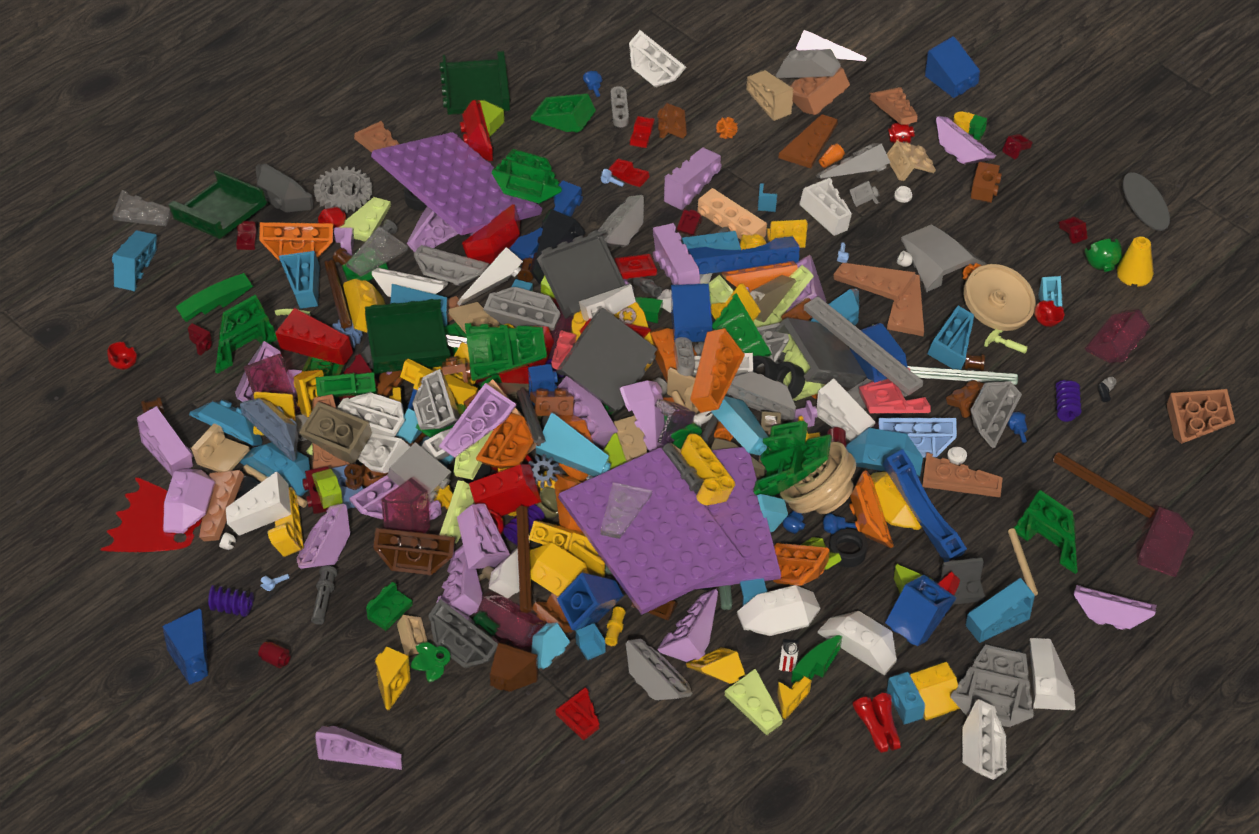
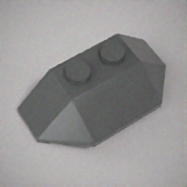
(282, 190)
(458, 633)

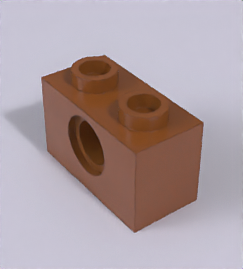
(985, 182)

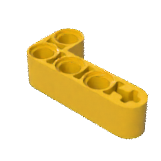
(717, 481)
(287, 532)

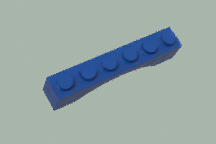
(564, 203)
(718, 260)
(937, 529)

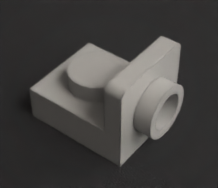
(864, 193)

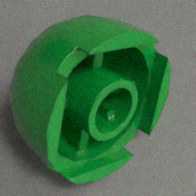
(1104, 254)

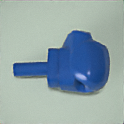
(593, 81)
(1018, 424)
(793, 522)
(835, 523)

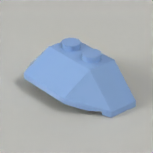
(927, 434)

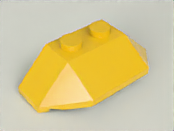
(358, 296)
(892, 503)
(555, 567)

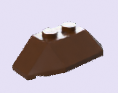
(413, 551)

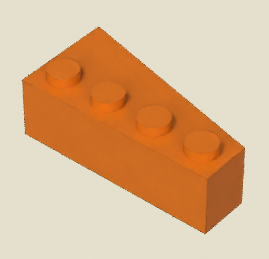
(716, 370)

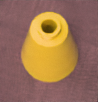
(1137, 263)

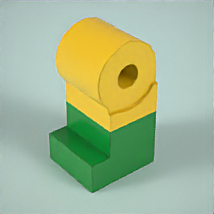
(971, 123)

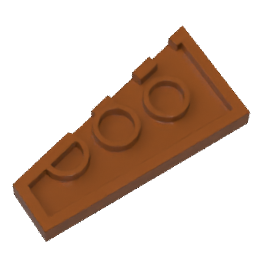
(809, 144)

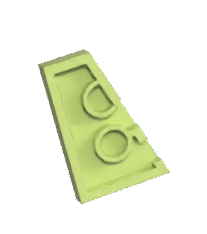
(367, 218)
(802, 277)
(466, 463)
(460, 501)
(755, 702)

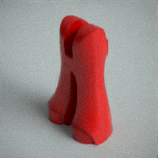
(885, 729)

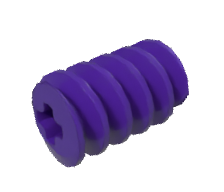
(1068, 400)
(510, 529)
(230, 602)

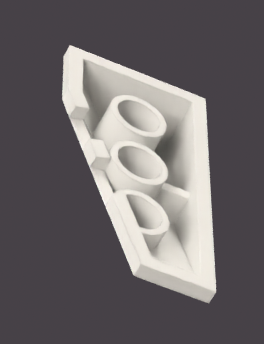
(499, 271)

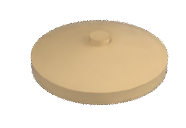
(999, 297)

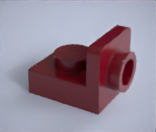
(1015, 145)
(689, 222)
(1075, 228)
(246, 236)
(200, 337)

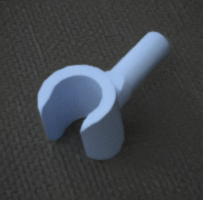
(606, 178)
(843, 256)
(269, 584)

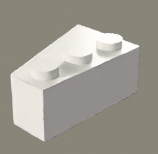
(826, 206)
(841, 410)
(260, 505)

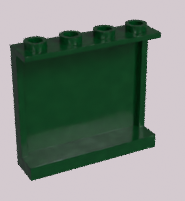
(474, 81)
(220, 206)
(404, 333)

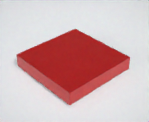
(636, 266)

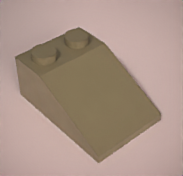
(336, 432)

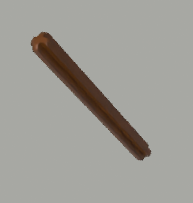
(337, 294)
(1104, 485)
(524, 559)

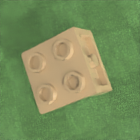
(906, 157)
(473, 314)
(683, 385)
(218, 452)

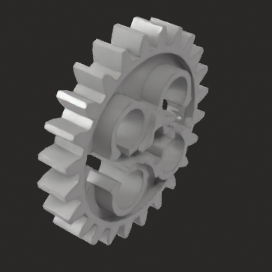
(343, 189)

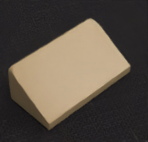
(411, 633)

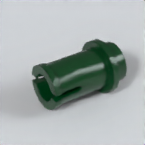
(486, 622)

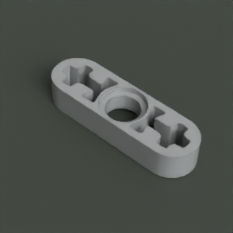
(619, 111)
(680, 352)

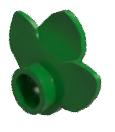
(681, 435)
(428, 662)

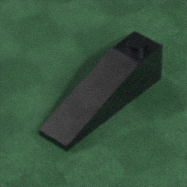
(556, 229)

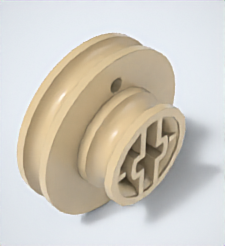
(825, 487)

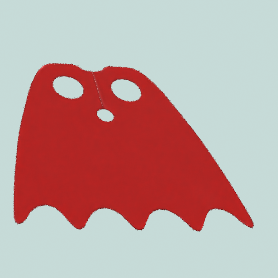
(144, 523)

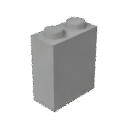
(422, 468)

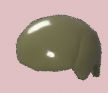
(548, 502)

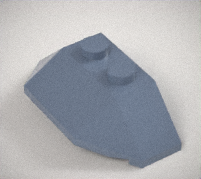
(272, 424)

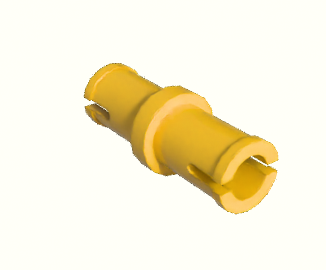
(615, 626)

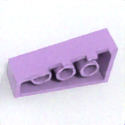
(691, 178)
(674, 256)
(592, 411)

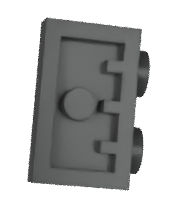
(969, 573)

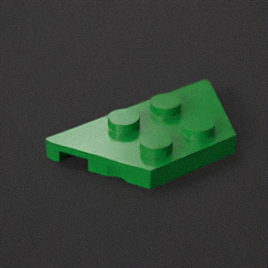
(741, 328)

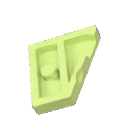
(719, 290)

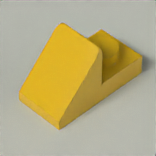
(791, 698)

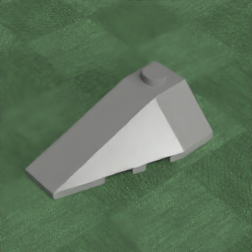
(866, 159)

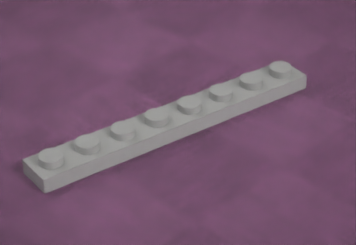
(863, 345)

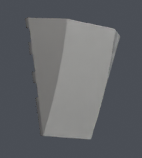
(936, 255)
(999, 680)

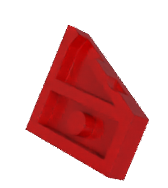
(579, 714)

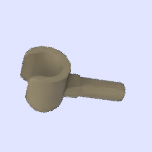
(486, 573)

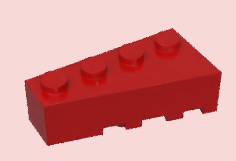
(313, 338)

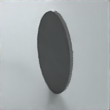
(1146, 201)

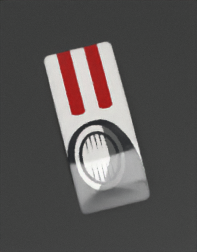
(789, 655)

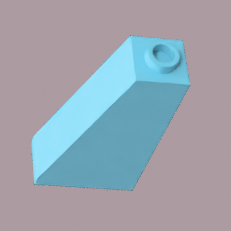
(741, 424)
(572, 448)

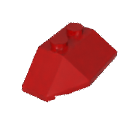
(476, 131)
(494, 237)

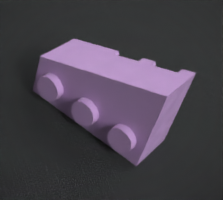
(163, 441)
(481, 538)

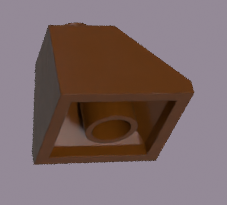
(513, 668)

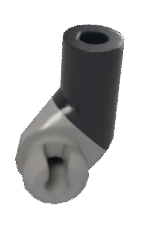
(1105, 387)

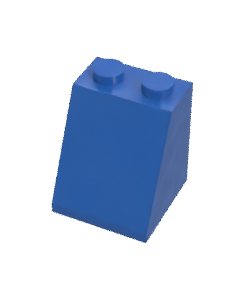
(951, 68)
(691, 311)
(883, 338)
(588, 600)
(919, 610)
(187, 645)

